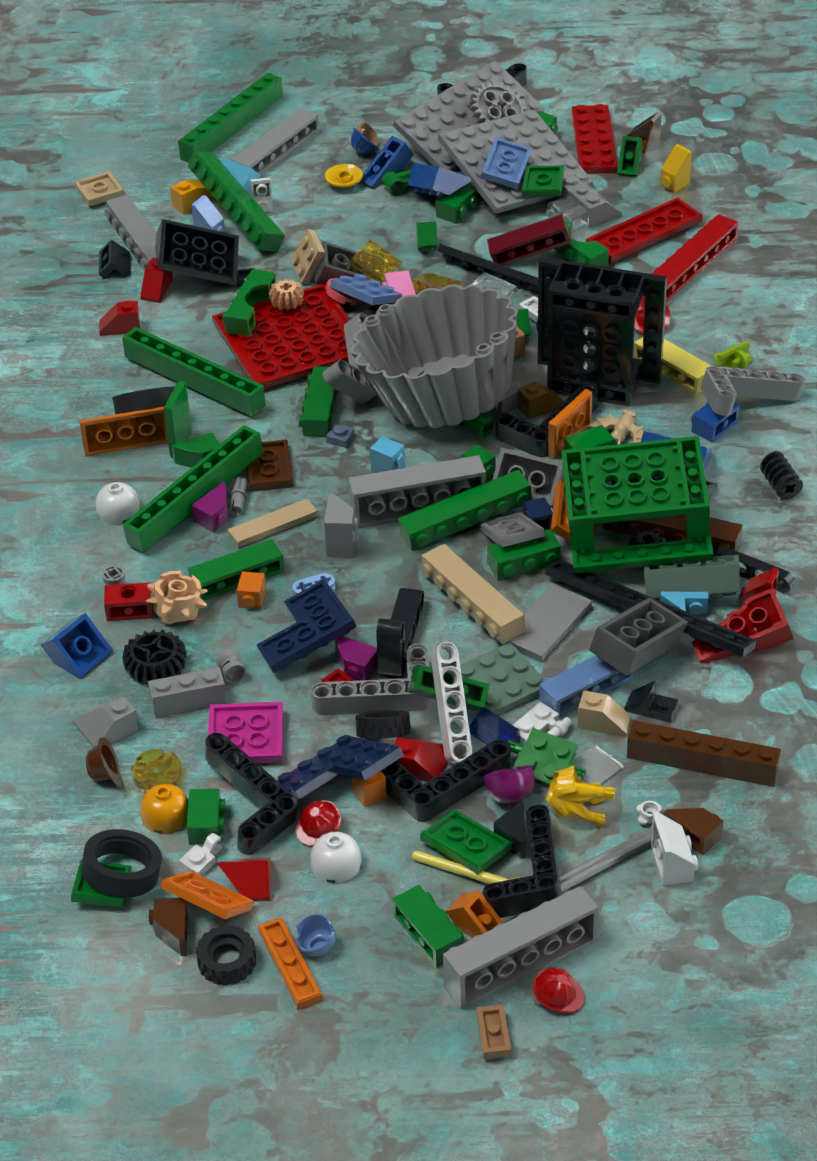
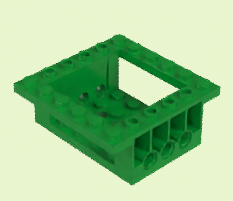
(678, 493)

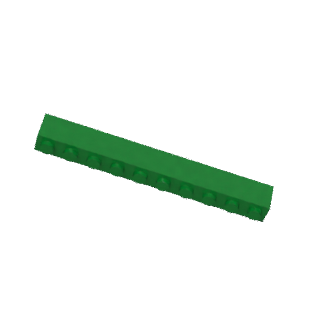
(460, 202)

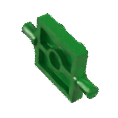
(546, 755)

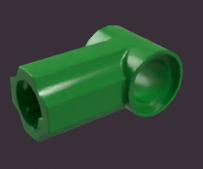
(397, 182)
(481, 425)

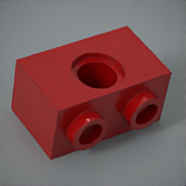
(127, 602)

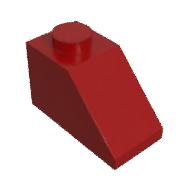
(155, 282)
(120, 319)
(759, 584)

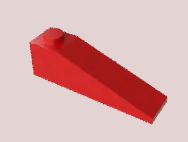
(757, 619)

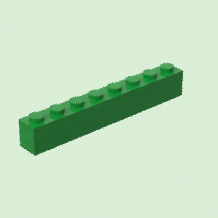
(232, 116)
(236, 201)
(195, 371)
(176, 500)

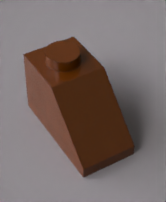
(701, 825)
(171, 922)

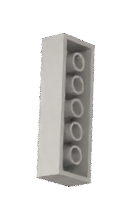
(398, 492)
(520, 947)

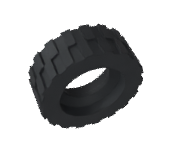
(383, 724)
(226, 972)

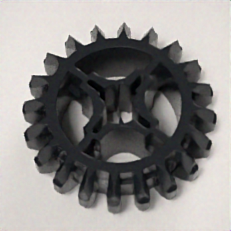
(154, 656)

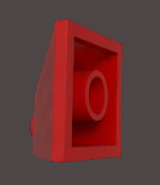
(422, 757)

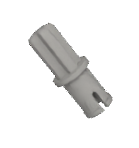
(238, 496)

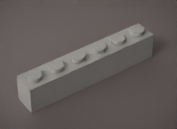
(279, 141)
(132, 228)

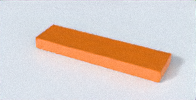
(289, 963)

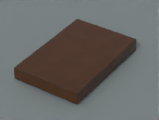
(271, 468)

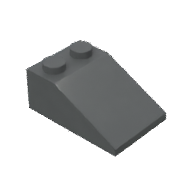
(335, 263)

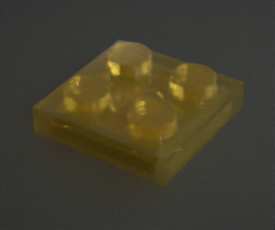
(375, 261)

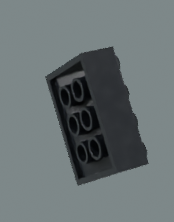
(197, 251)

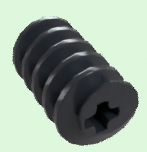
(781, 475)

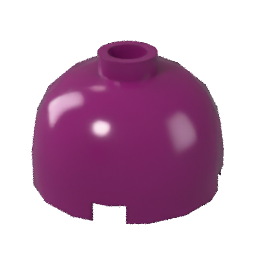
(510, 785)

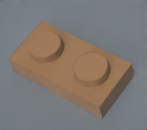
(493, 1031)

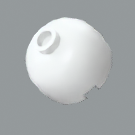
(116, 503)
(335, 857)

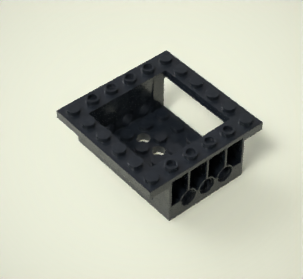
(606, 299)

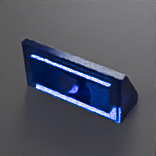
(491, 727)

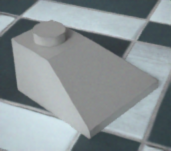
(111, 720)

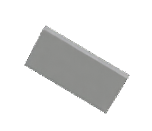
(550, 621)

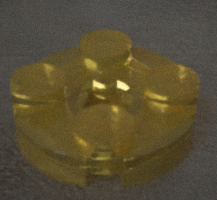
(167, 764)

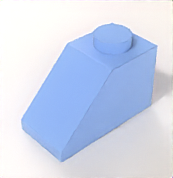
(206, 215)

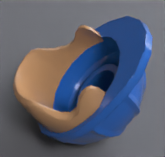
(364, 139)

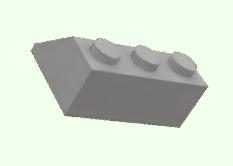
(584, 195)
(539, 472)
(187, 692)

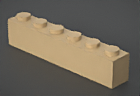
(473, 594)

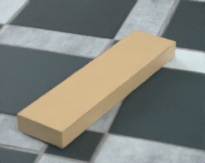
(272, 523)

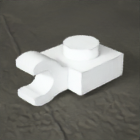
(201, 859)

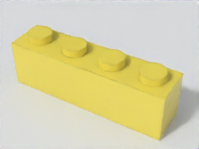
(679, 366)

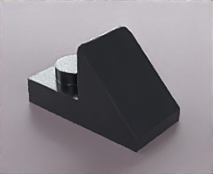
(646, 703)

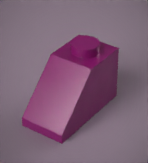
(212, 509)
(356, 658)

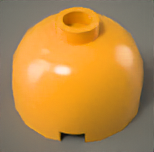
(164, 808)

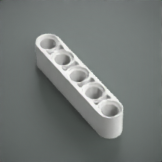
(456, 692)

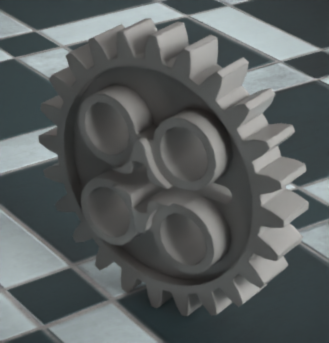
(494, 102)

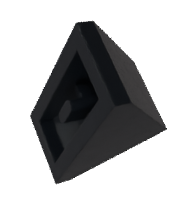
(512, 827)

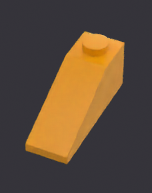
(186, 193)

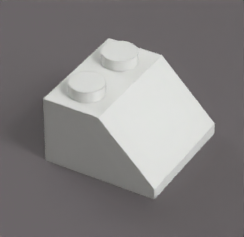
(672, 851)

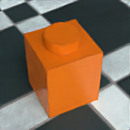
(251, 590)
(370, 790)

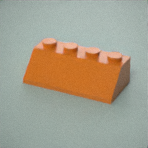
(123, 431)

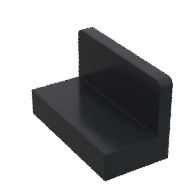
(113, 257)

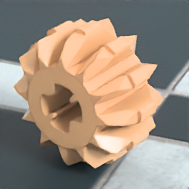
(286, 294)

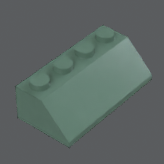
(709, 576)

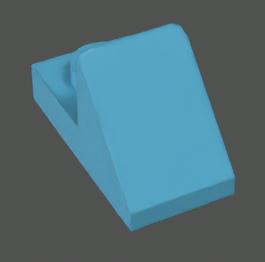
(691, 602)

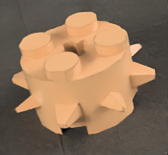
(176, 597)

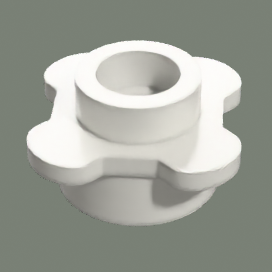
(646, 811)

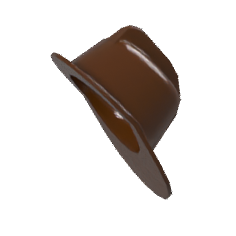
(103, 764)

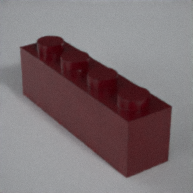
(529, 240)

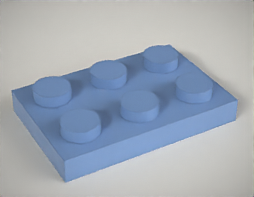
(506, 163)
(365, 290)

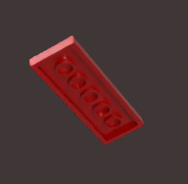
(594, 138)
(647, 228)

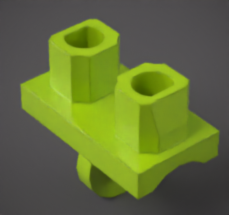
(735, 357)

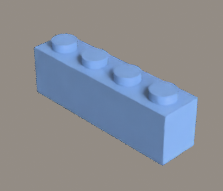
(565, 690)

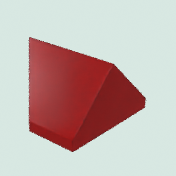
(250, 876)

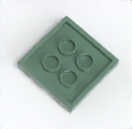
(509, 675)

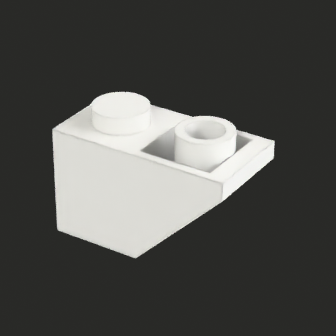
(262, 193)

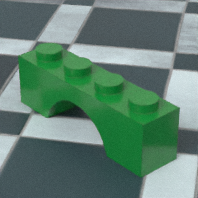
(584, 252)
(241, 315)

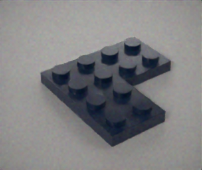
(318, 620)
(347, 757)

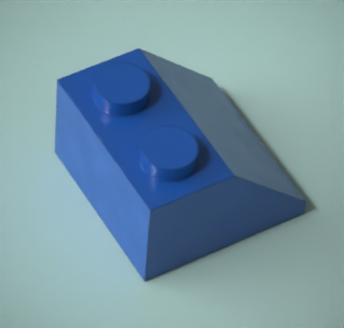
(77, 646)

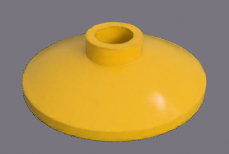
(343, 175)

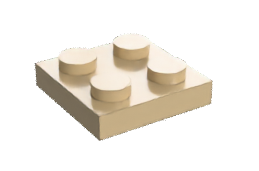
(99, 188)
(307, 256)

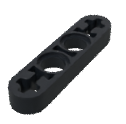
(785, 578)

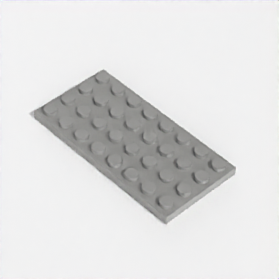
(451, 112)

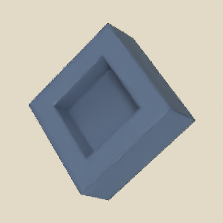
(340, 435)

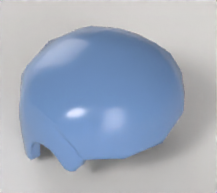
(315, 935)

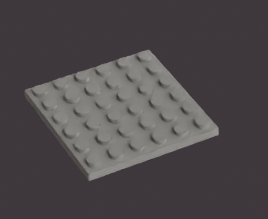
(472, 145)

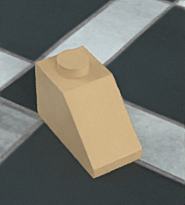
(602, 714)

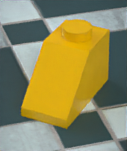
(676, 169)

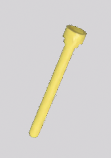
(455, 868)

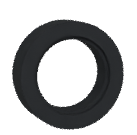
(141, 400)
(120, 883)

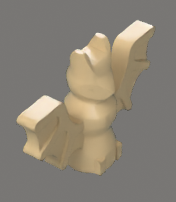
(622, 426)

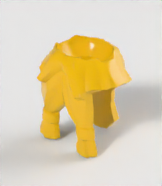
(569, 793)

